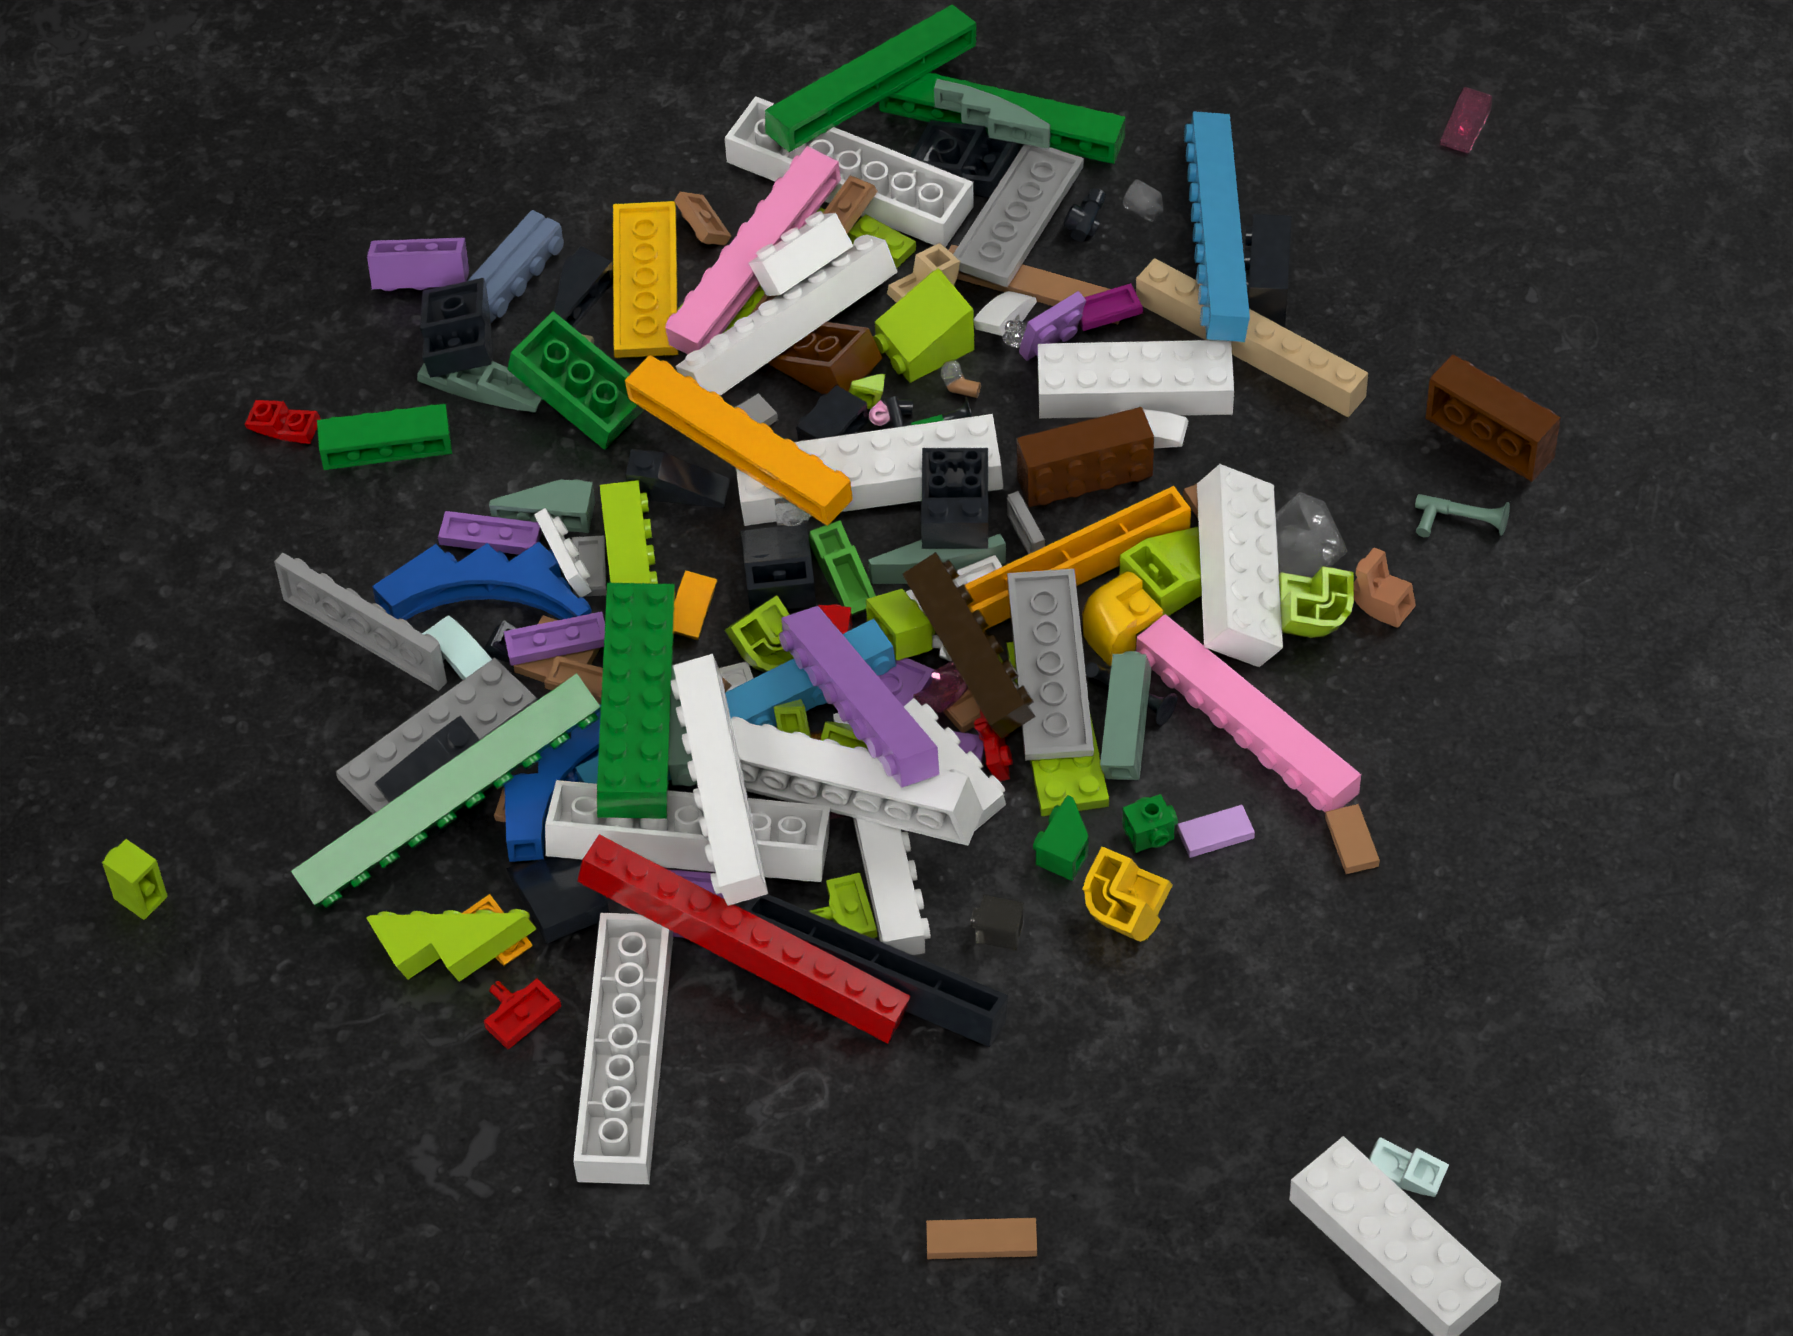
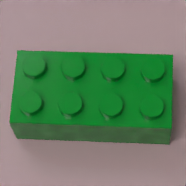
(575, 379)

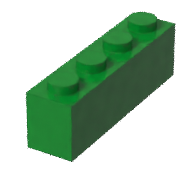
(384, 436)

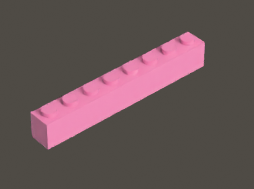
(731, 280)
(1248, 716)

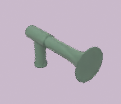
(1433, 505)

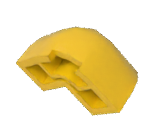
(1117, 614)
(1124, 895)

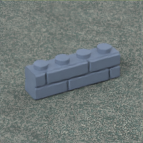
(518, 260)

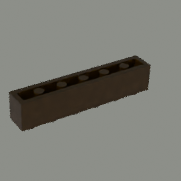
(969, 645)

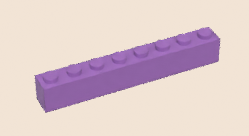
(860, 697)

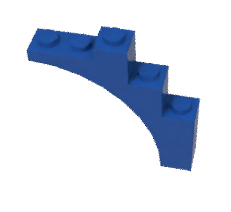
(439, 579)
(531, 794)

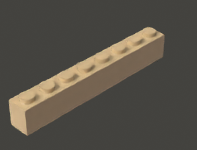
(1266, 342)

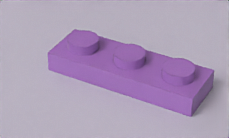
(476, 530)
(555, 638)

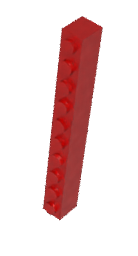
(743, 938)

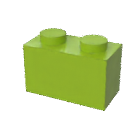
(901, 622)
(134, 879)

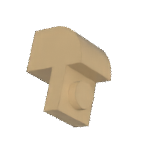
(924, 264)

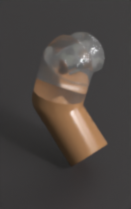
(955, 381)

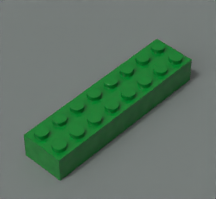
(636, 701)

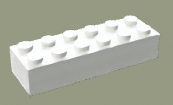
(1153, 375)
(1239, 566)
(1394, 1240)

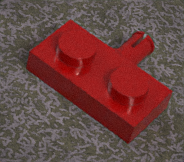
(996, 751)
(520, 1011)

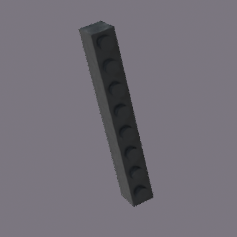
(934, 991)

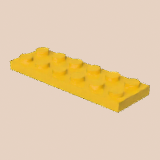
(644, 277)

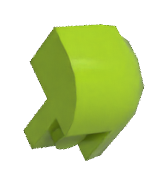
(1315, 604)
(758, 636)

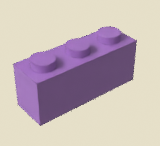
(417, 263)

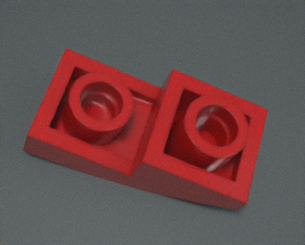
(276, 421)

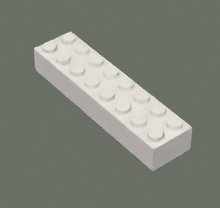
(909, 194)
(881, 463)
(853, 783)
(788, 834)
(623, 1050)

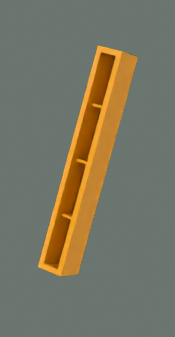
(739, 439)
(1087, 550)

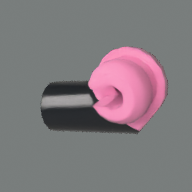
(879, 413)

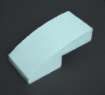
(458, 647)
(1409, 1171)

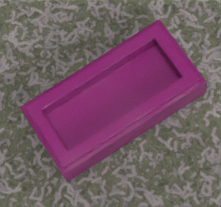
(1110, 307)

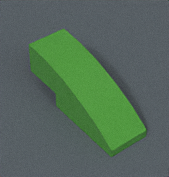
(841, 566)

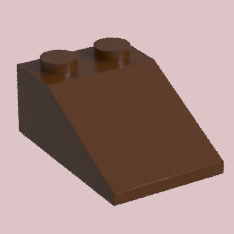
(830, 357)

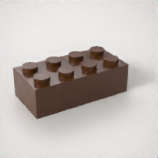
(1492, 417)
(1085, 457)

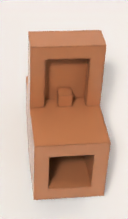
(1382, 594)

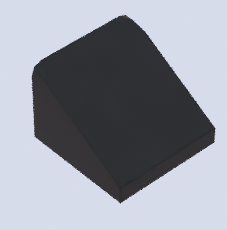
(496, 644)

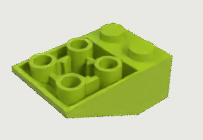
(1168, 568)

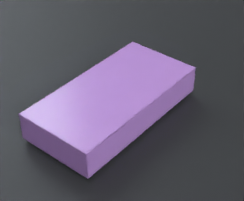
(1215, 831)

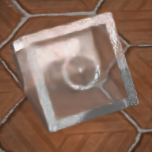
(1307, 536)

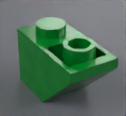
(1064, 842)

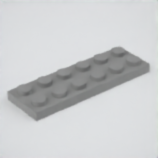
(1017, 213)
(361, 621)
(1051, 663)
(482, 699)

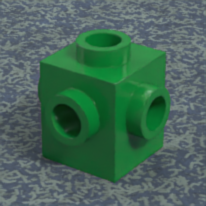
(1149, 822)

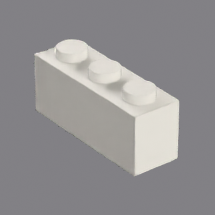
(800, 253)

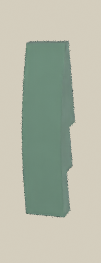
(1002, 117)
(486, 385)
(890, 565)

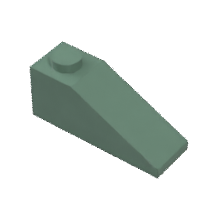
(563, 498)

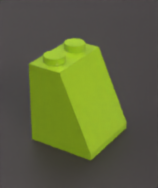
(926, 328)

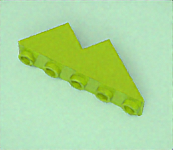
(459, 939)

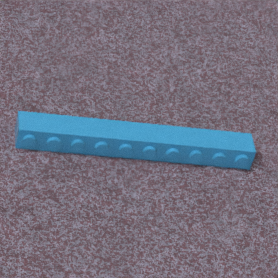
(1217, 227)
(785, 684)

